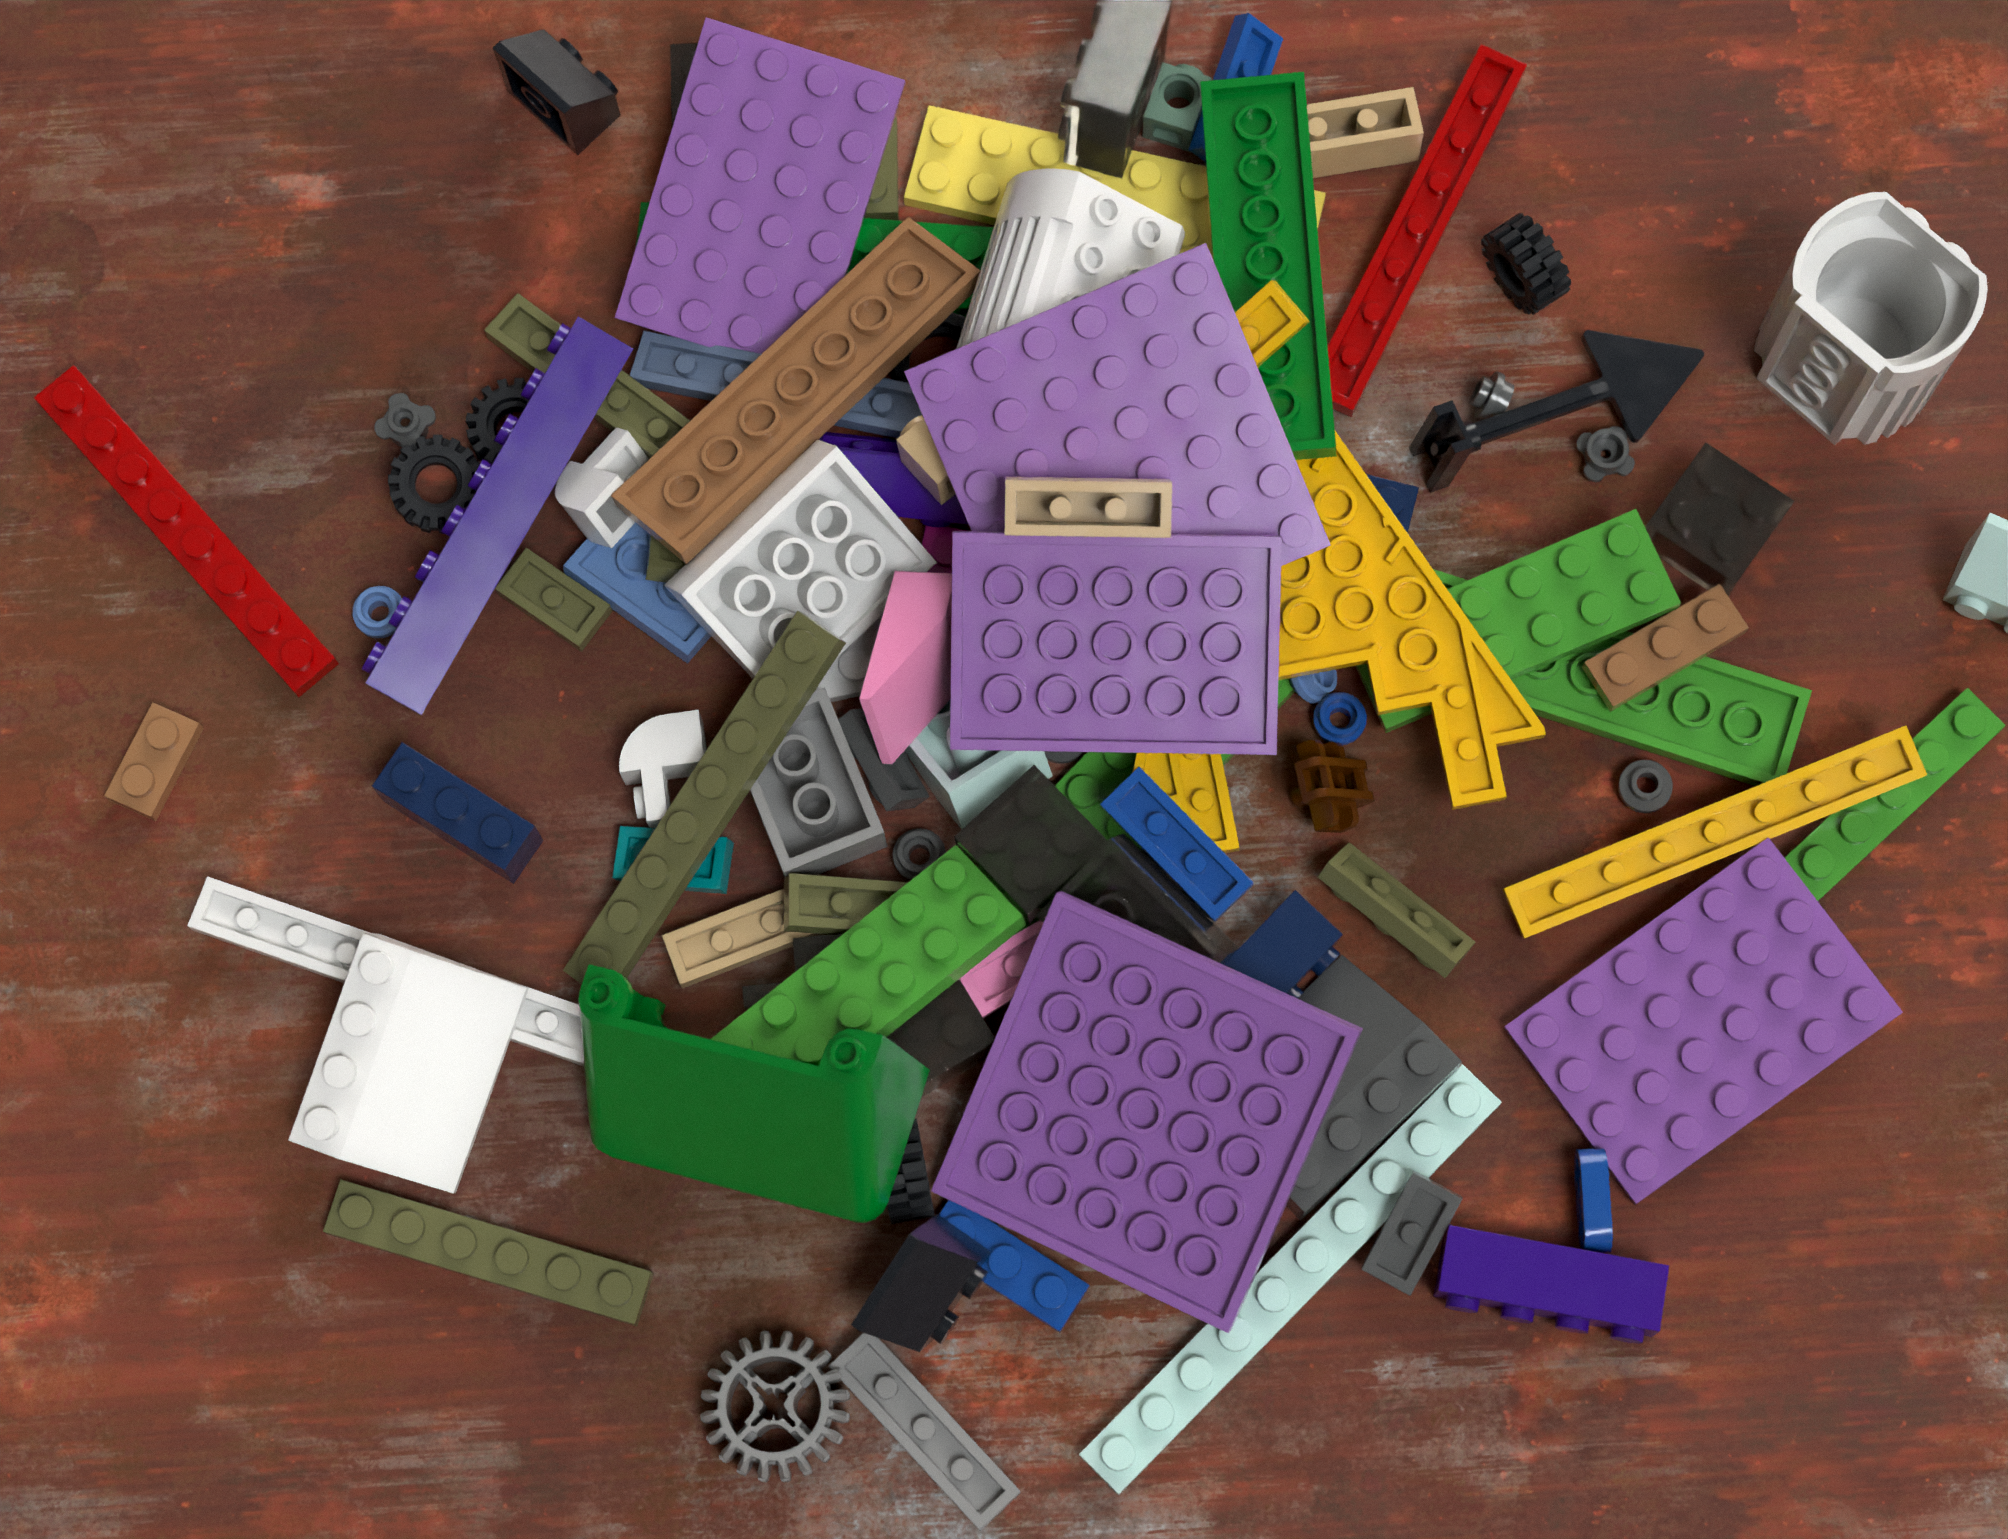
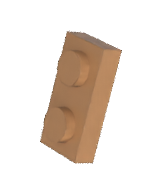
(154, 761)

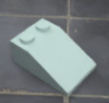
(967, 779)

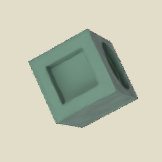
(1169, 124)

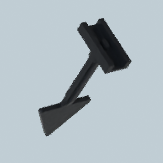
(1633, 376)

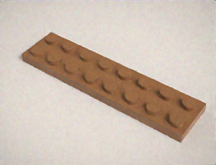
(796, 390)

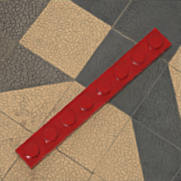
(1419, 224)
(186, 531)

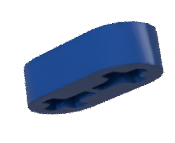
(1593, 1200)

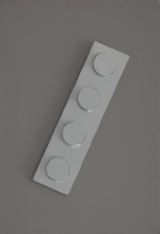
(925, 1430)

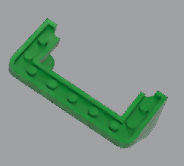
(743, 1116)

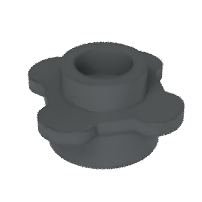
(400, 408)
(1612, 440)

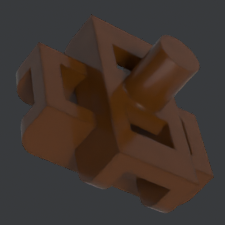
(1324, 788)

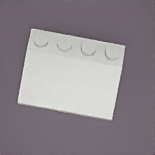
(804, 545)
(408, 1063)

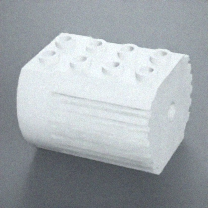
(1058, 241)
(1868, 319)

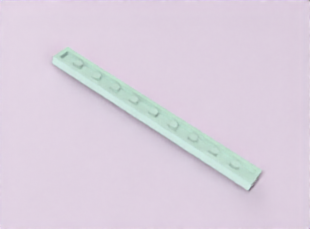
(1289, 1280)

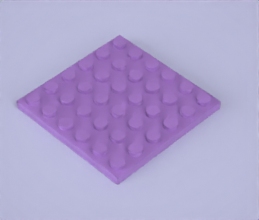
(1124, 387)
(1146, 1110)

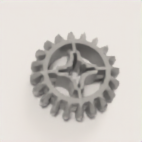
(756, 1424)

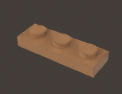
(1665, 647)

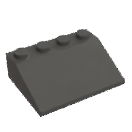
(1385, 1081)

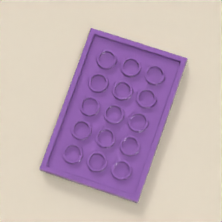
(757, 190)
(1115, 643)
(1702, 1020)

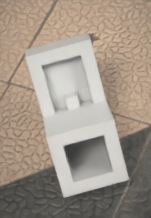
(587, 488)
(660, 751)

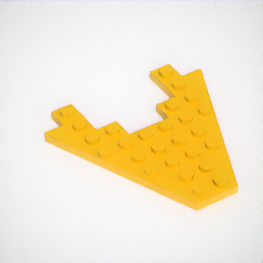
(1383, 607)

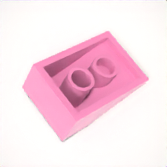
(909, 661)

